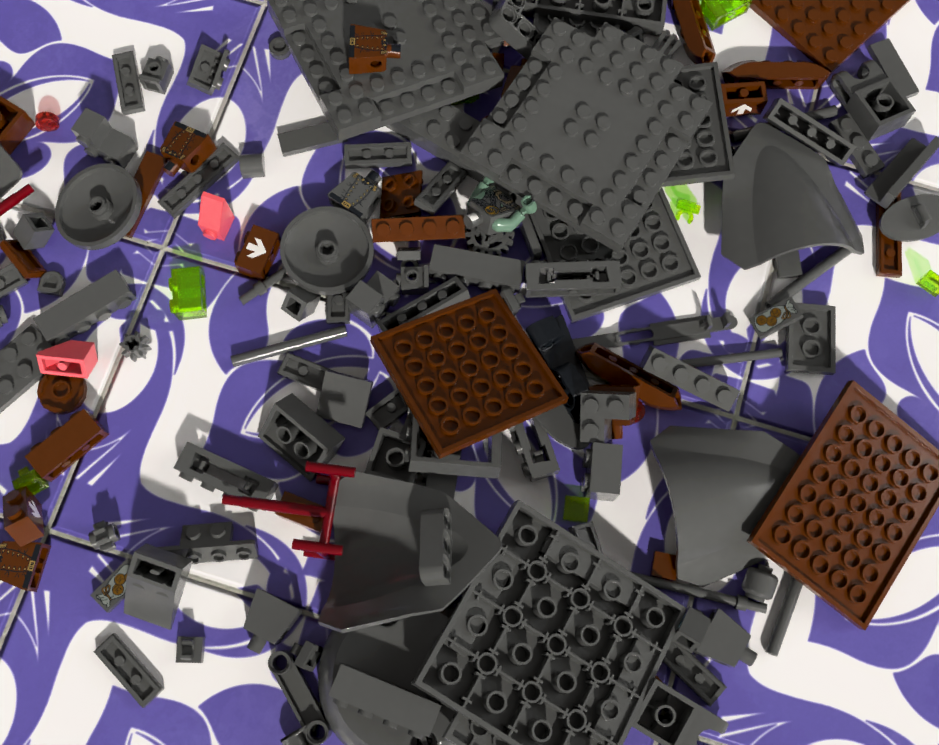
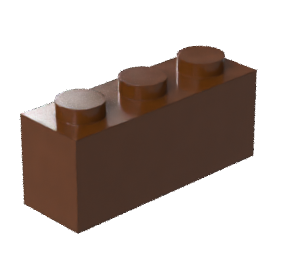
(66, 445)

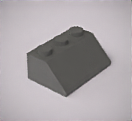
(300, 435)

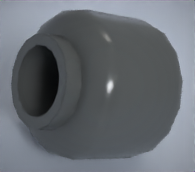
(759, 583)

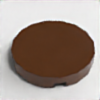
(61, 393)

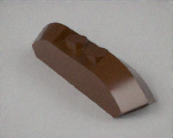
(694, 31)
(777, 74)
(618, 370)

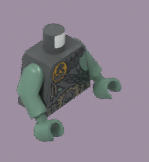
(494, 211)

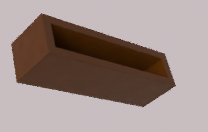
(418, 228)

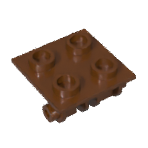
(400, 193)

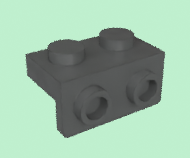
(207, 69)

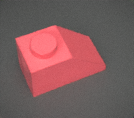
(214, 216)
(68, 359)

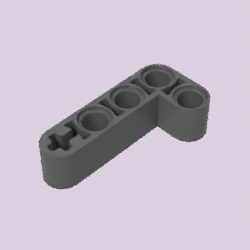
(514, 27)

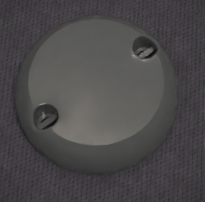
(392, 654)

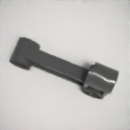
(301, 701)

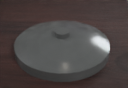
(98, 206)
(326, 250)

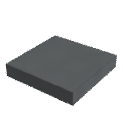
(344, 398)

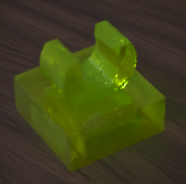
(687, 207)
(31, 480)

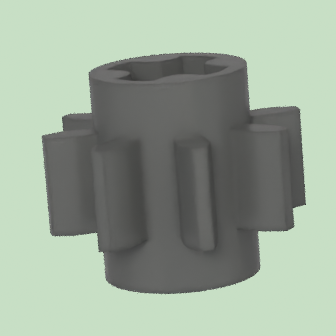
(138, 351)
(104, 536)

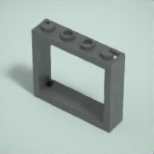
(449, 466)

